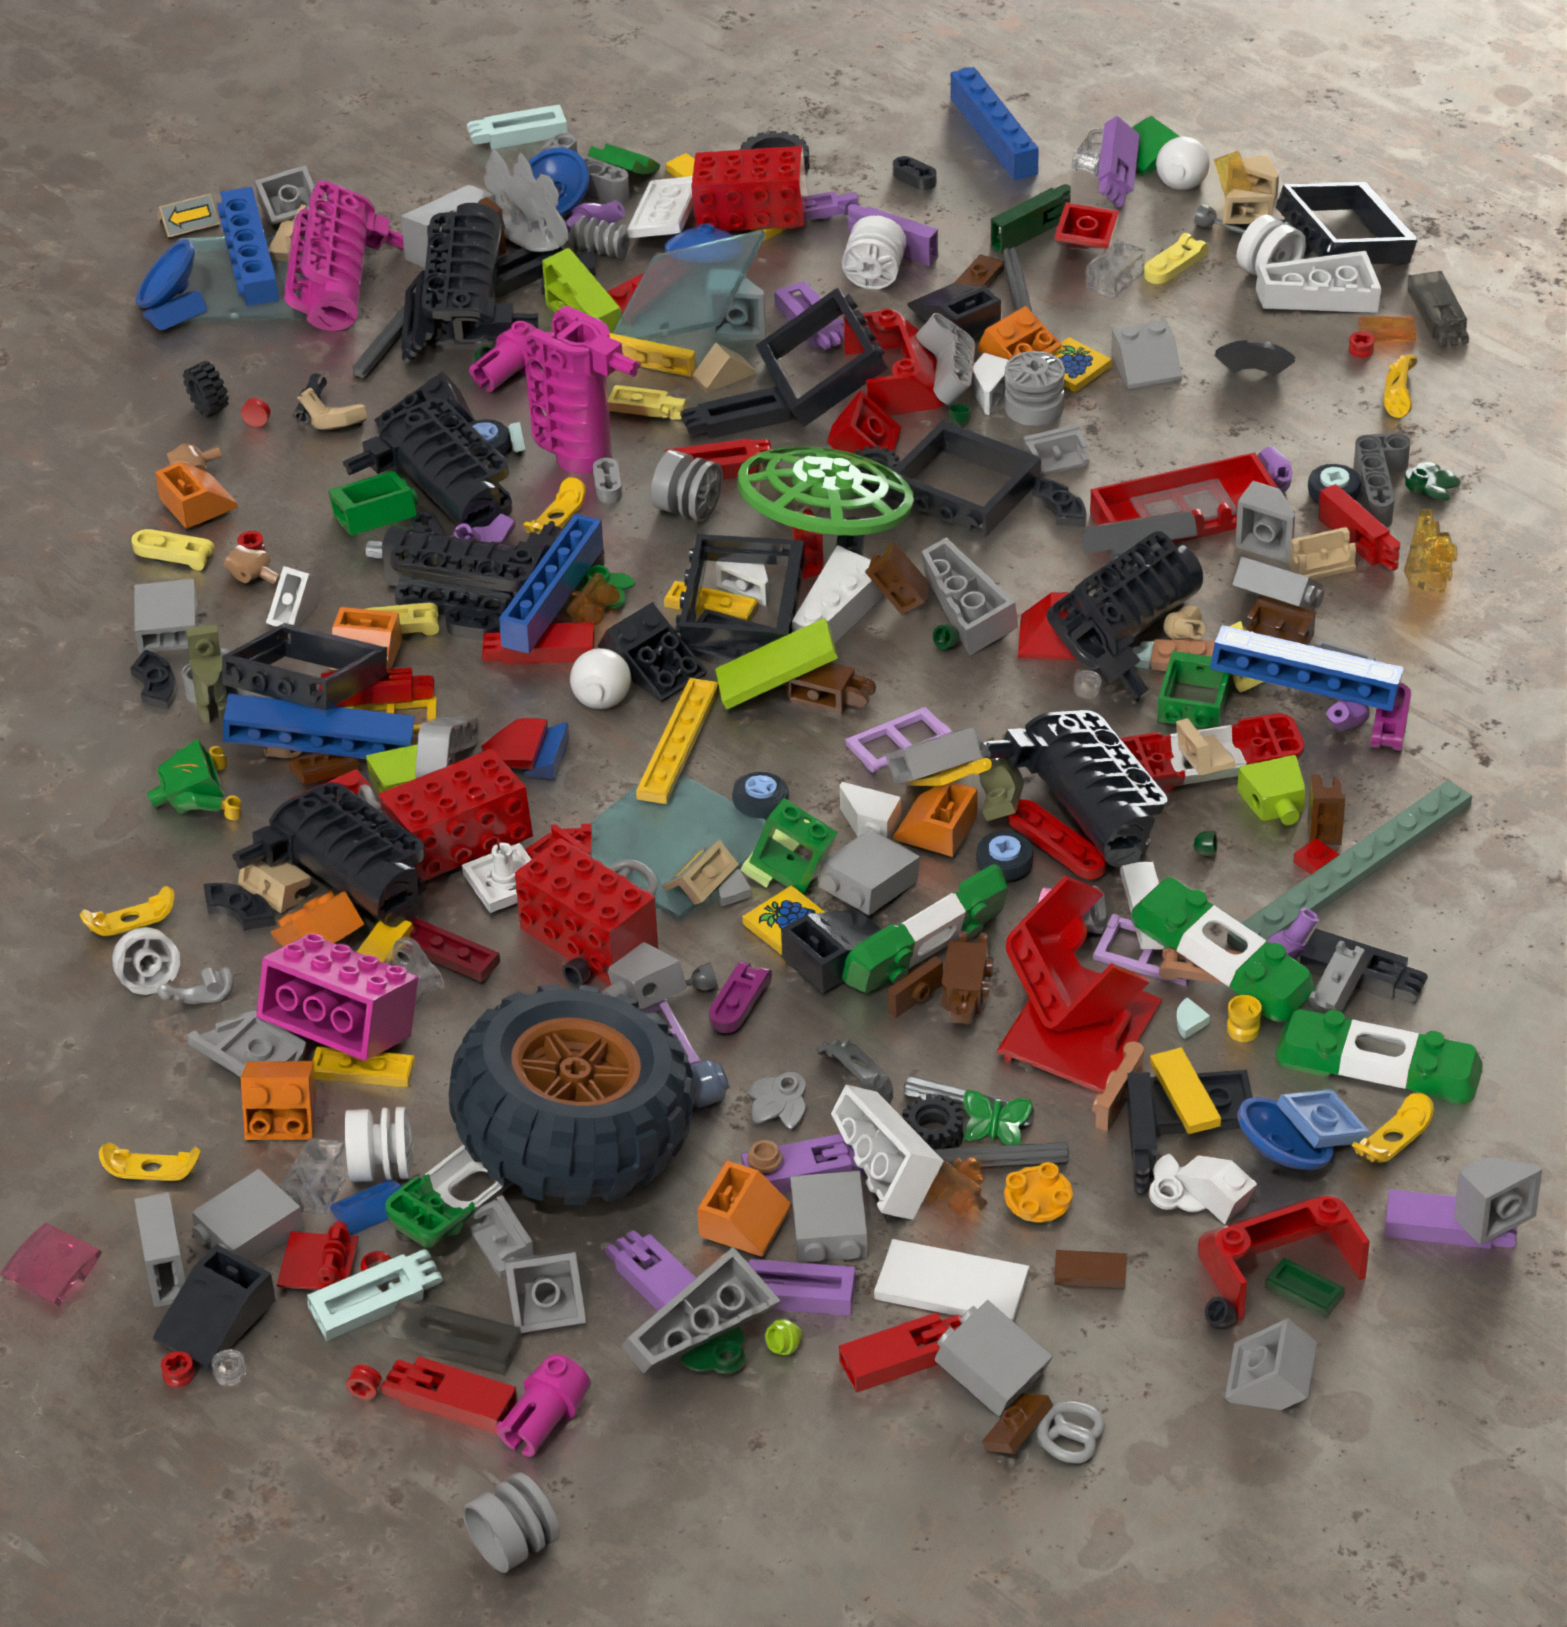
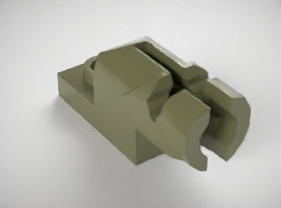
(206, 669)
(1002, 788)

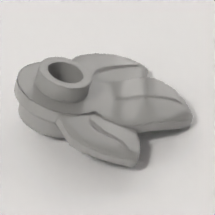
(775, 1101)

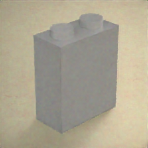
(1278, 584)
(163, 614)
(934, 755)
(869, 871)
(828, 1216)
(248, 1218)
(160, 1247)
(992, 1357)

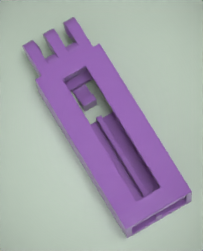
(1117, 160)
(920, 238)
(792, 306)
(811, 1157)
(1432, 1220)
(660, 1281)
(809, 1286)

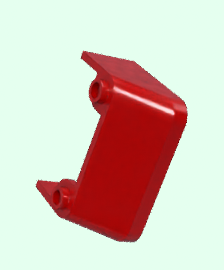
(912, 378)
(1049, 970)
(1276, 1228)

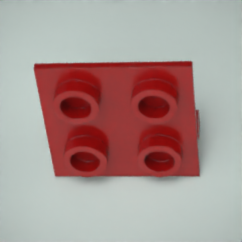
(318, 1258)

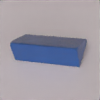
(176, 310)
(550, 753)
(365, 1207)

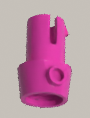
(503, 359)
(551, 1394)

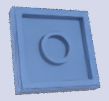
(1323, 1118)

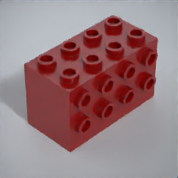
(750, 188)
(461, 811)
(583, 907)

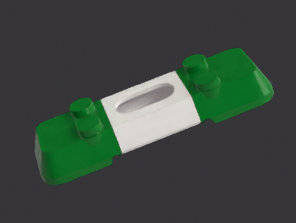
(1176, 918)
(897, 949)
(1429, 1065)
(425, 1204)

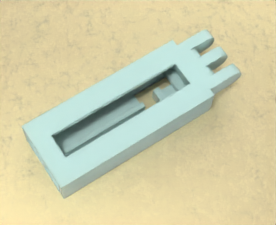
(518, 127)
(358, 1299)

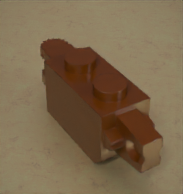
(831, 688)
(965, 977)

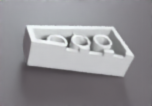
(1320, 284)
(839, 594)
(888, 1149)

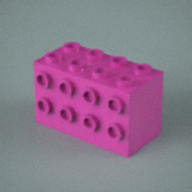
(337, 996)

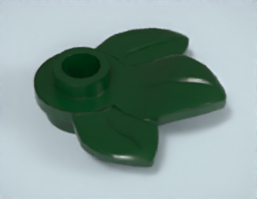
(1431, 479)
(720, 1354)

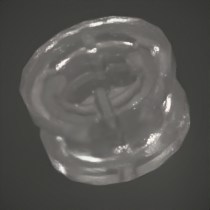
(1080, 684)
(232, 1376)

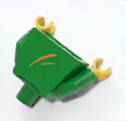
(192, 782)

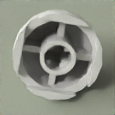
(145, 960)

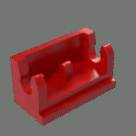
(813, 549)

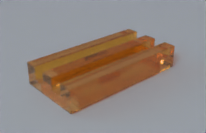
(1389, 327)

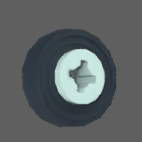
(1333, 474)

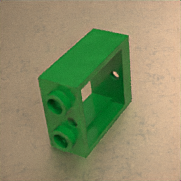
(373, 502)
(1184, 670)
(781, 861)

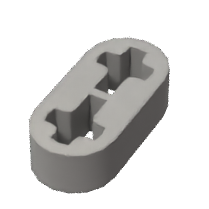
(603, 480)

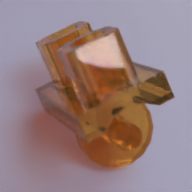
(592, 600)
(966, 1192)

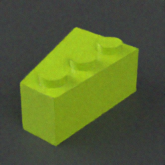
(572, 285)

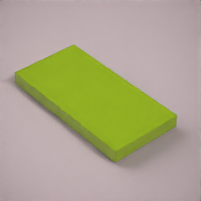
(776, 663)

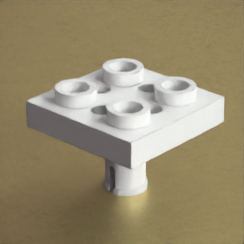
(495, 875)

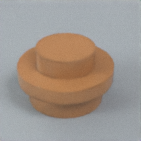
(764, 1156)

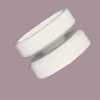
(1269, 242)

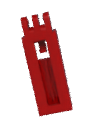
(728, 454)
(1370, 536)
(557, 645)
(395, 687)
(894, 1351)
(458, 1396)

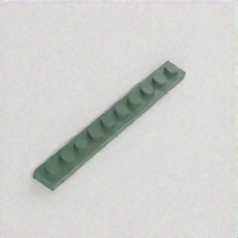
(1358, 862)

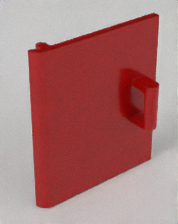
(1081, 1053)

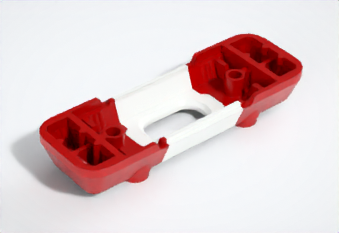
(1247, 742)

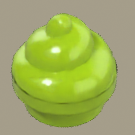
(783, 1337)

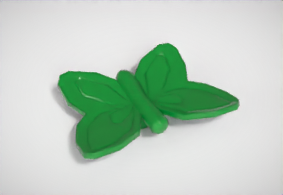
(994, 1122)

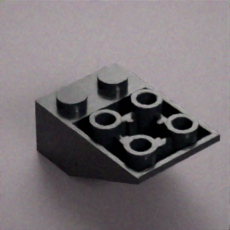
(966, 306)
(435, 387)
(653, 652)
(821, 942)
(215, 1305)

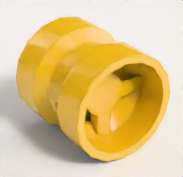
(1244, 1018)

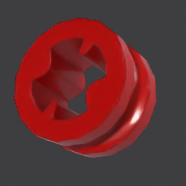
(1361, 344)
(251, 540)
(172, 1362)
(363, 1381)

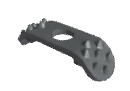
(871, 1077)

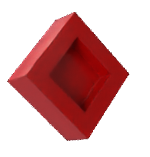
(1314, 856)

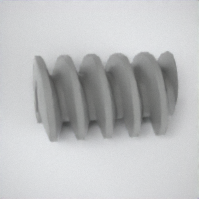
(599, 237)

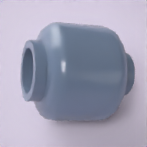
(709, 1083)

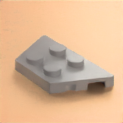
(246, 1040)

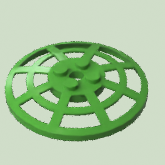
(827, 479)

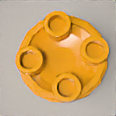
(1038, 1193)

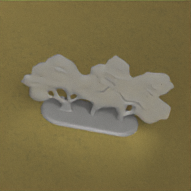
(533, 197)

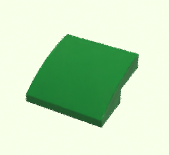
(1151, 140)
(624, 159)

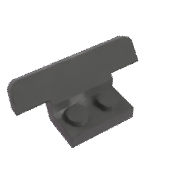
(1124, 534)

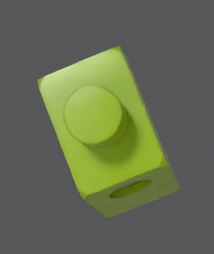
(392, 767)
(1273, 789)

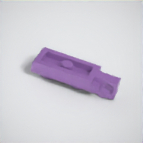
(828, 205)

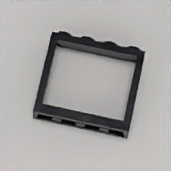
(1393, 241)
(839, 384)
(978, 449)
(739, 550)
(357, 665)

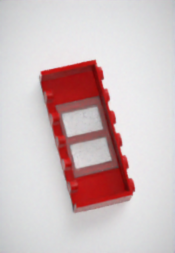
(1204, 490)

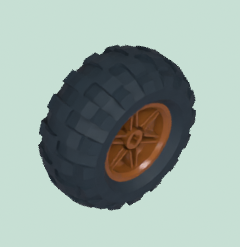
(571, 1093)

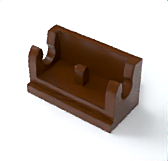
(898, 578)
(1281, 620)
(1325, 811)

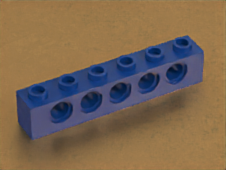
(247, 246)

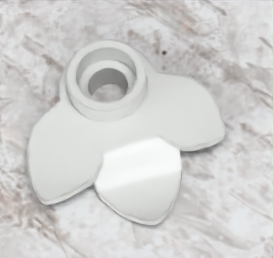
(1165, 1181)

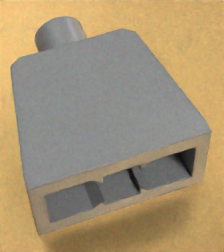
(646, 976)

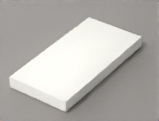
(662, 208)
(949, 1280)

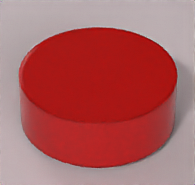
(255, 412)

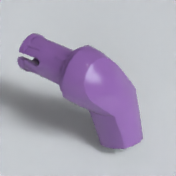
(610, 212)
(1277, 467)
(497, 531)
(1347, 715)
(1295, 937)

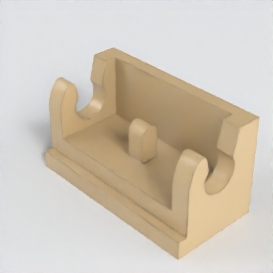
(1323, 554)
(275, 883)

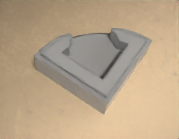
(734, 888)

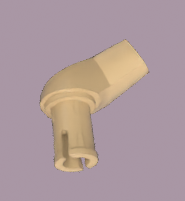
(330, 417)
(1185, 624)

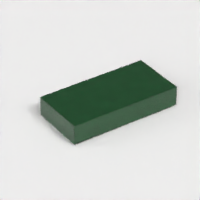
(1304, 1287)

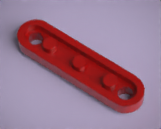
(1057, 840)

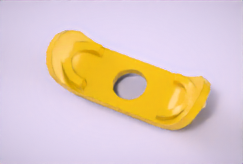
(1396, 396)
(567, 501)
(150, 912)
(1409, 1121)
(129, 1165)

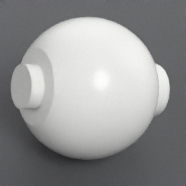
(1183, 163)
(600, 679)

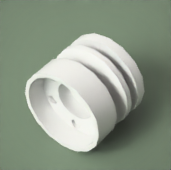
(874, 252)
(378, 1144)

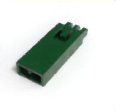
(1029, 218)

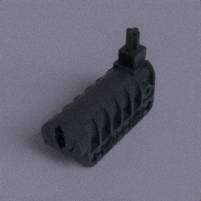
(466, 279)
(441, 461)
(460, 568)
(1125, 606)
(1088, 778)
(345, 850)

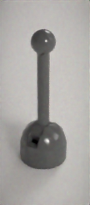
(1207, 216)
(703, 978)

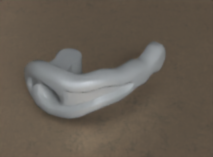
(216, 988)

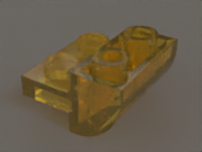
(1430, 555)

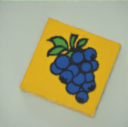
(1081, 363)
(777, 913)

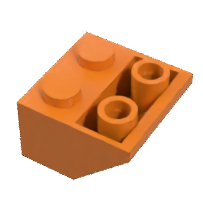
(1017, 334)
(192, 494)
(370, 627)
(940, 818)
(324, 915)
(278, 1100)
(742, 1209)

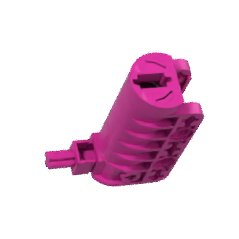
(333, 254)
(574, 387)

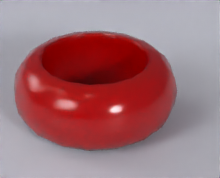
(372, 1257)

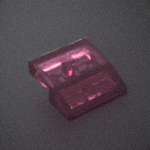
(50, 1263)

